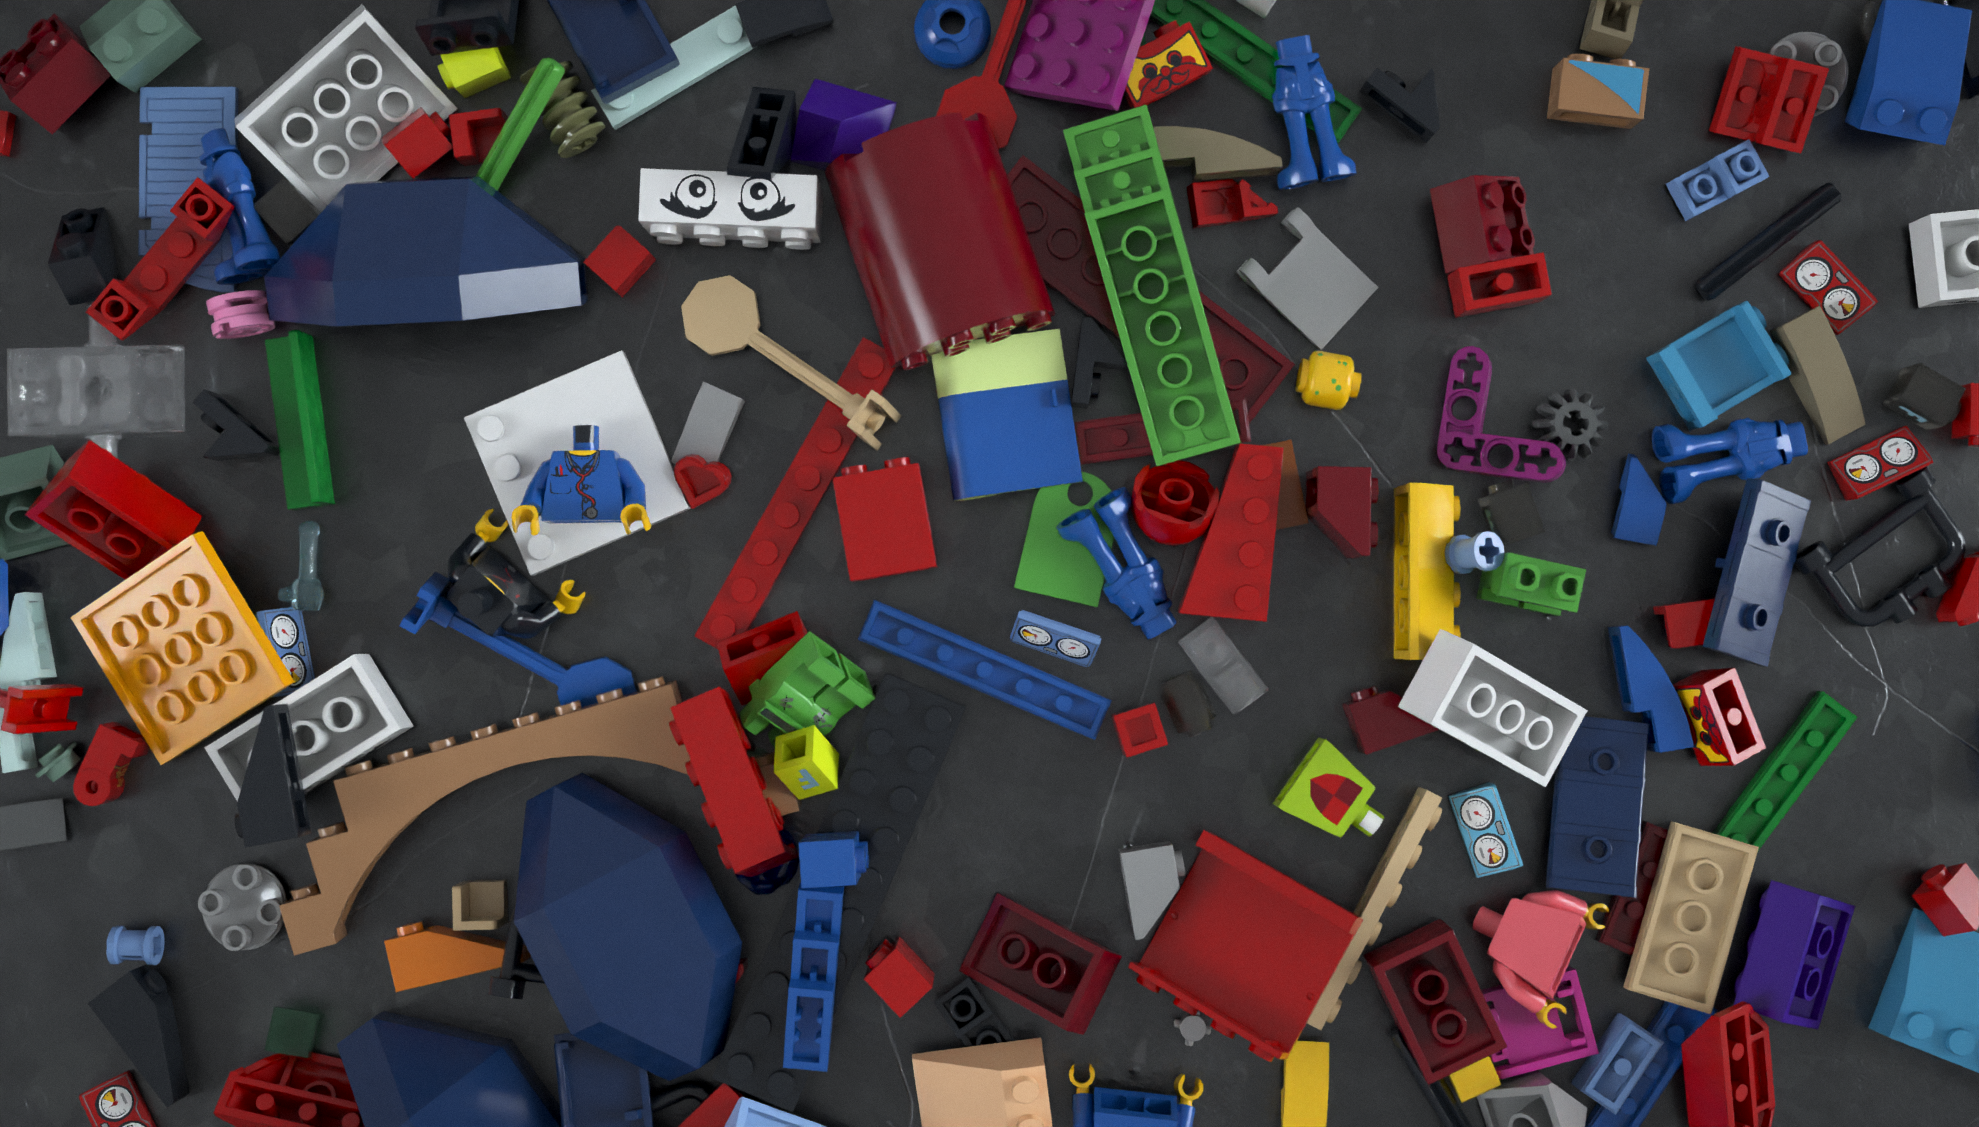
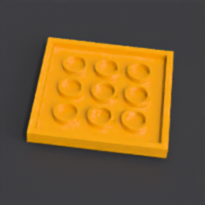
(182, 648)

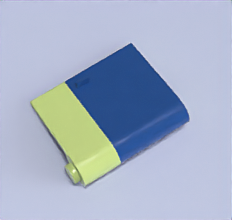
(1007, 416)

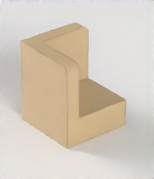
(480, 904)

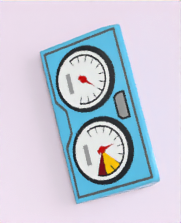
(1485, 830)

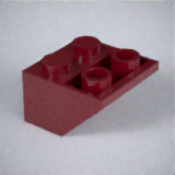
(51, 73)
(1481, 220)
(1340, 507)

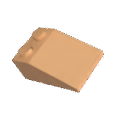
(983, 1086)

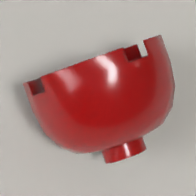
(1173, 502)

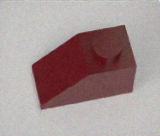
(1379, 721)

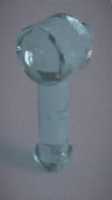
(307, 591)

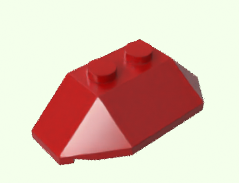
(1729, 1071)
(289, 1093)

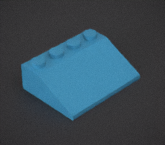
(1933, 993)

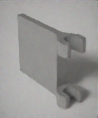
(1311, 283)

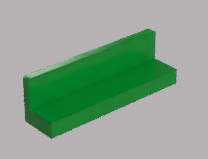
(299, 421)

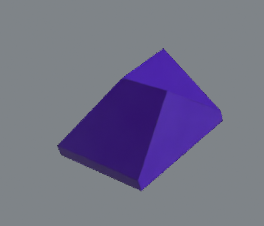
(837, 122)

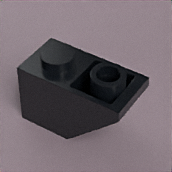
(83, 255)

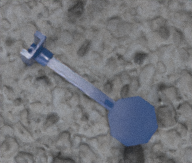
(575, 683)

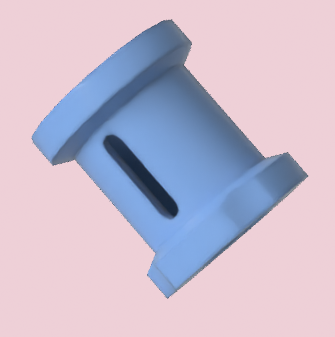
(1481, 552)
(135, 945)

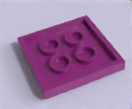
(1079, 50)

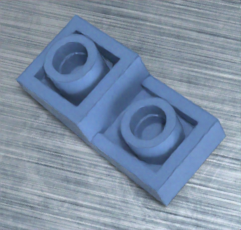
(1717, 180)

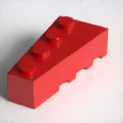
(1238, 547)
(730, 784)

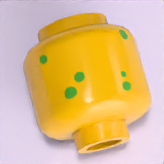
(1327, 380)

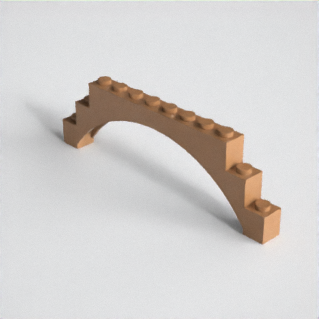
(390, 796)

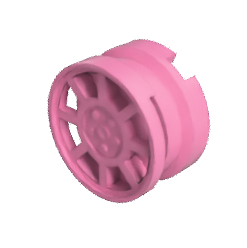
(239, 314)

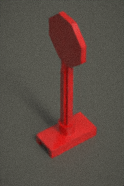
(984, 92)
(37, 708)

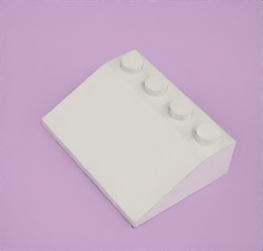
(336, 104)

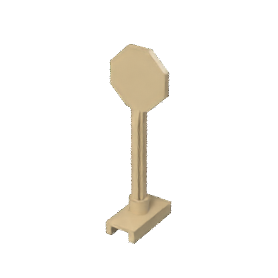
(725, 318)

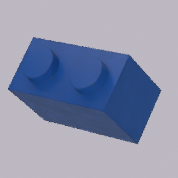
(832, 859)

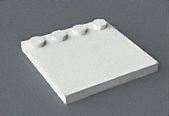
(531, 425)

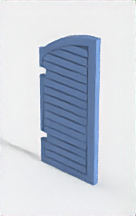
(172, 162)

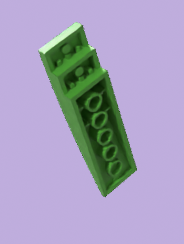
(1151, 285)

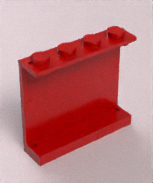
(1247, 948)

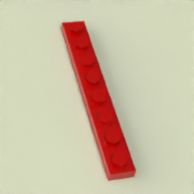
(793, 503)

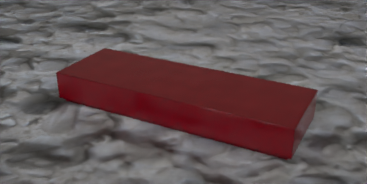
(1626, 913)

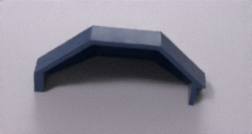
(422, 257)
(626, 928)
(442, 1077)

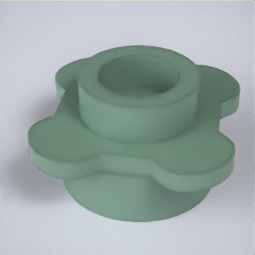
(58, 761)

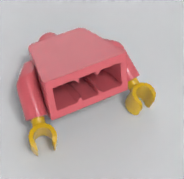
(1536, 944)

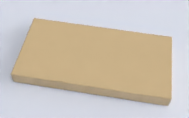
(1690, 917)

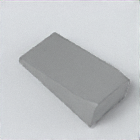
(709, 424)

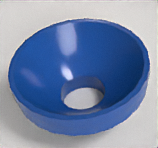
(952, 50)

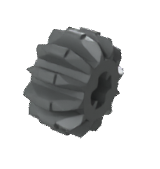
(1579, 412)

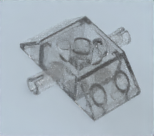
(62, 388)

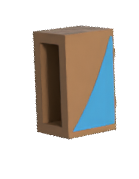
(1598, 91)

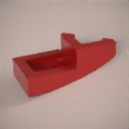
(1226, 203)

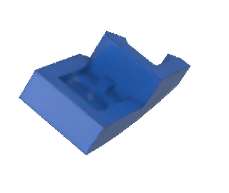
(1640, 506)

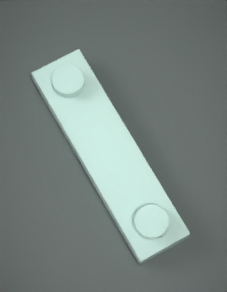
(699, 55)

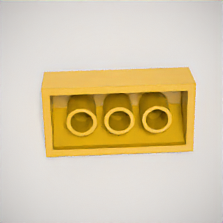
(1422, 578)

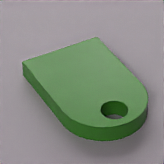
(1057, 565)

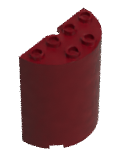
(938, 238)

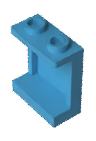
(1719, 364)

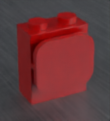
(884, 520)

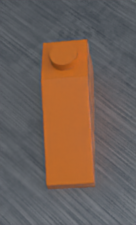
(439, 954)

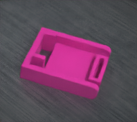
(1529, 1041)

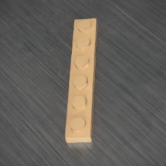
(1380, 892)

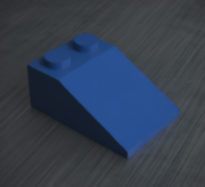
(1912, 71)

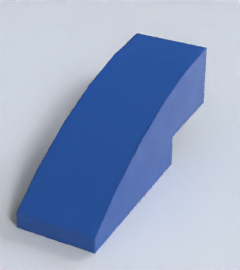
(1648, 690)

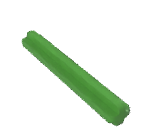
(521, 122)

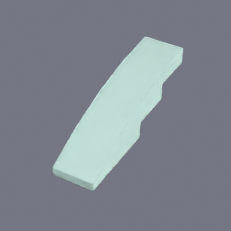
(24, 662)

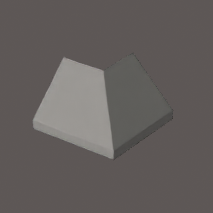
(1531, 1102)

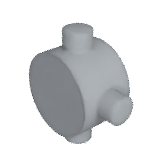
(1192, 1028)

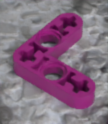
(1471, 430)

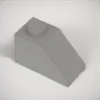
(1149, 882)

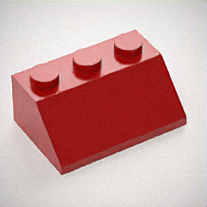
(112, 511)

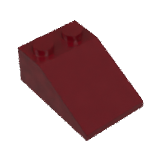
(1040, 964)
(1435, 1000)

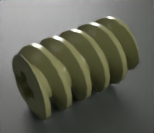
(566, 116)

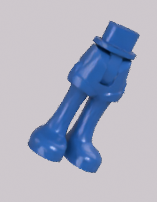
(1303, 91)
(251, 245)
(1752, 449)
(1139, 584)

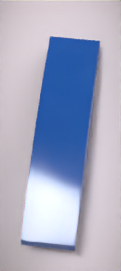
(813, 978)

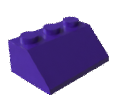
(1793, 955)

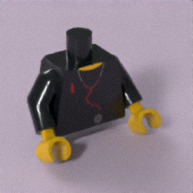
(496, 593)

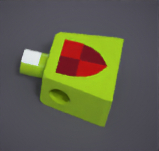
(1329, 793)

